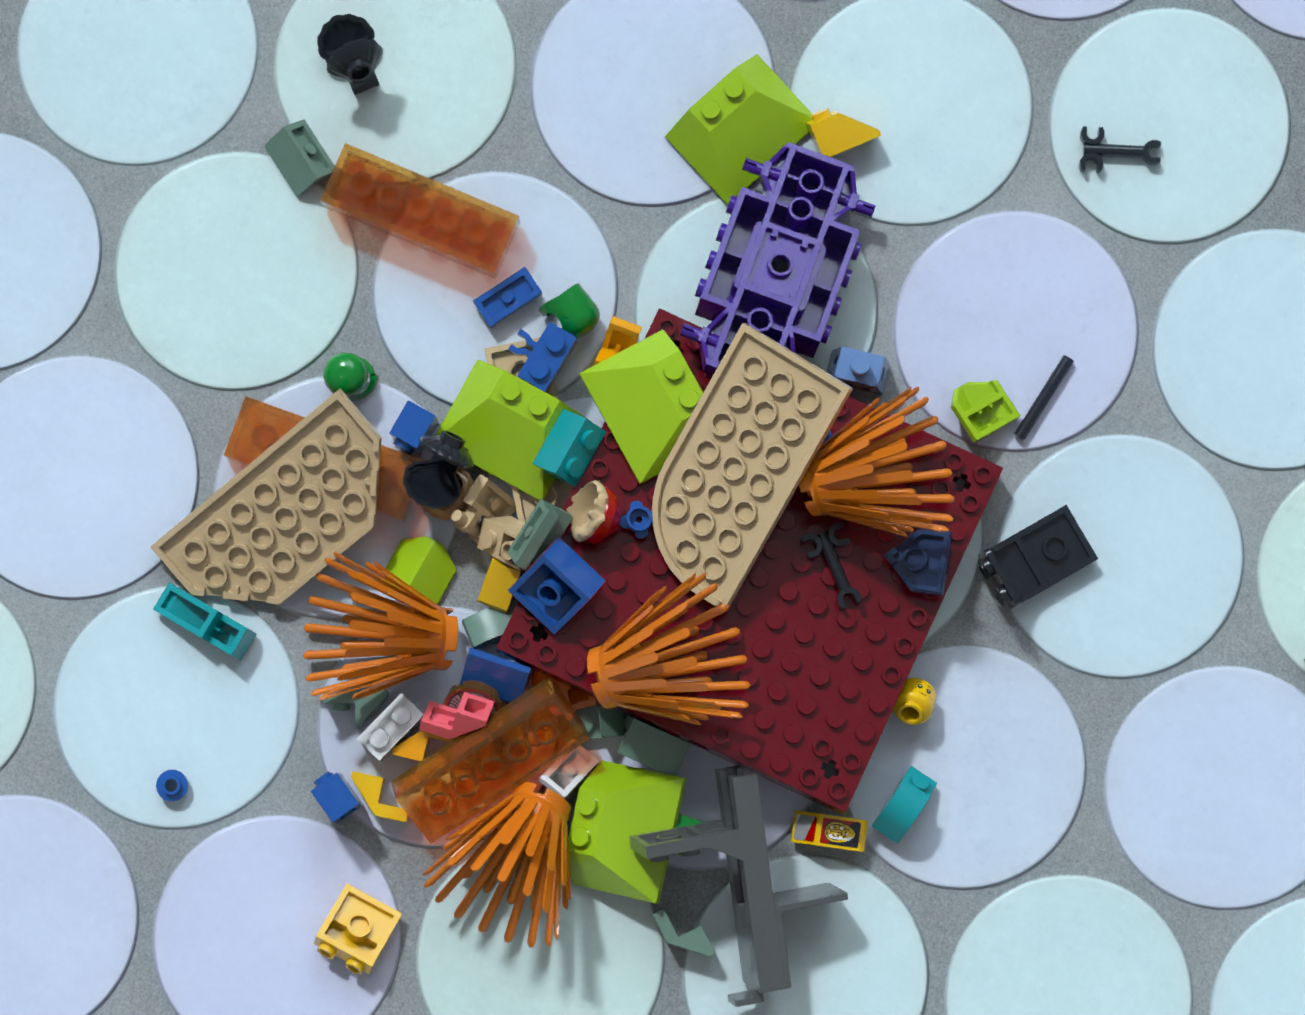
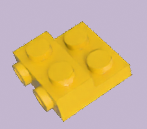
(356, 930)

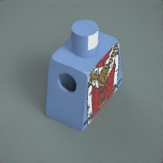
(859, 369)

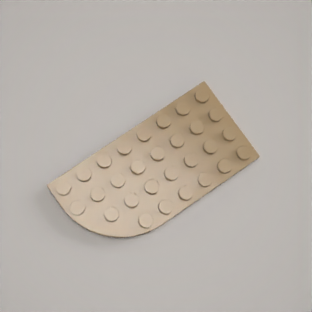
(741, 460)

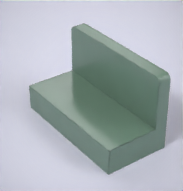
(299, 156)
(538, 533)
(652, 746)

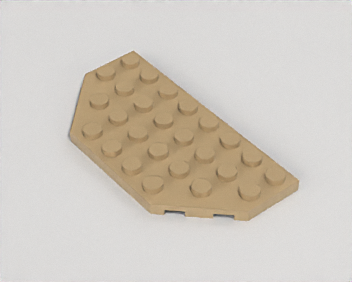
(282, 511)

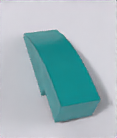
(204, 621)

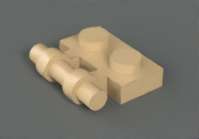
(483, 500)

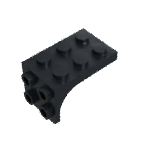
(1036, 558)

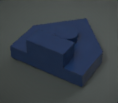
(923, 561)

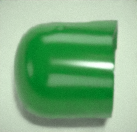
(574, 311)
(349, 374)

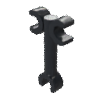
(1094, 150)
(827, 542)

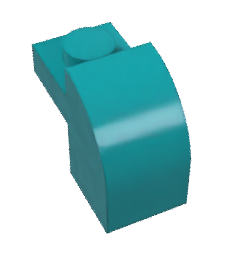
(904, 804)

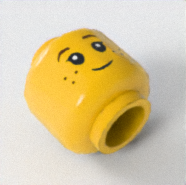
(915, 702)

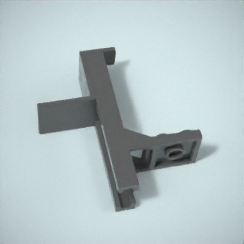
(755, 906)

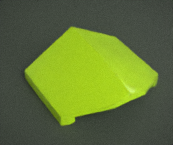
(983, 408)
(423, 566)

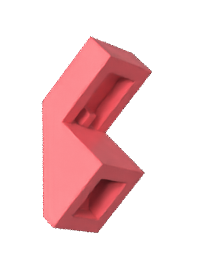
(451, 722)

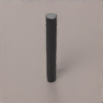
(1043, 397)

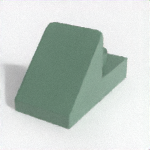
(363, 707)
(603, 722)

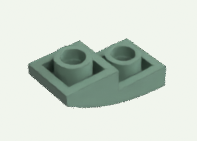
(487, 625)

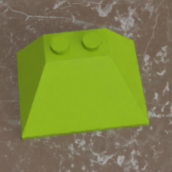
(739, 118)
(644, 400)
(505, 426)
(610, 808)

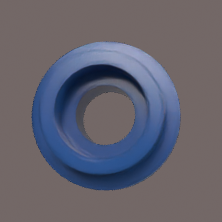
(182, 785)

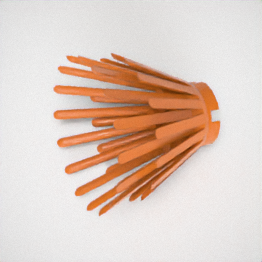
(851, 462)
(414, 633)
(633, 671)
(526, 828)

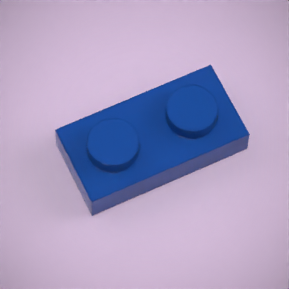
(507, 297)

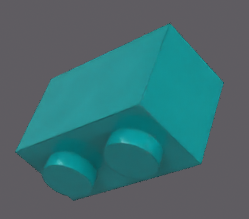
(569, 447)

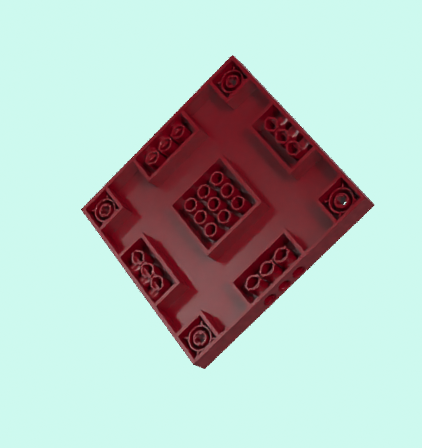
(813, 670)

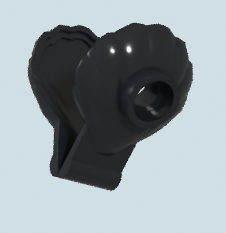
(350, 51)
(434, 481)

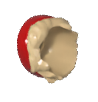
(594, 513)

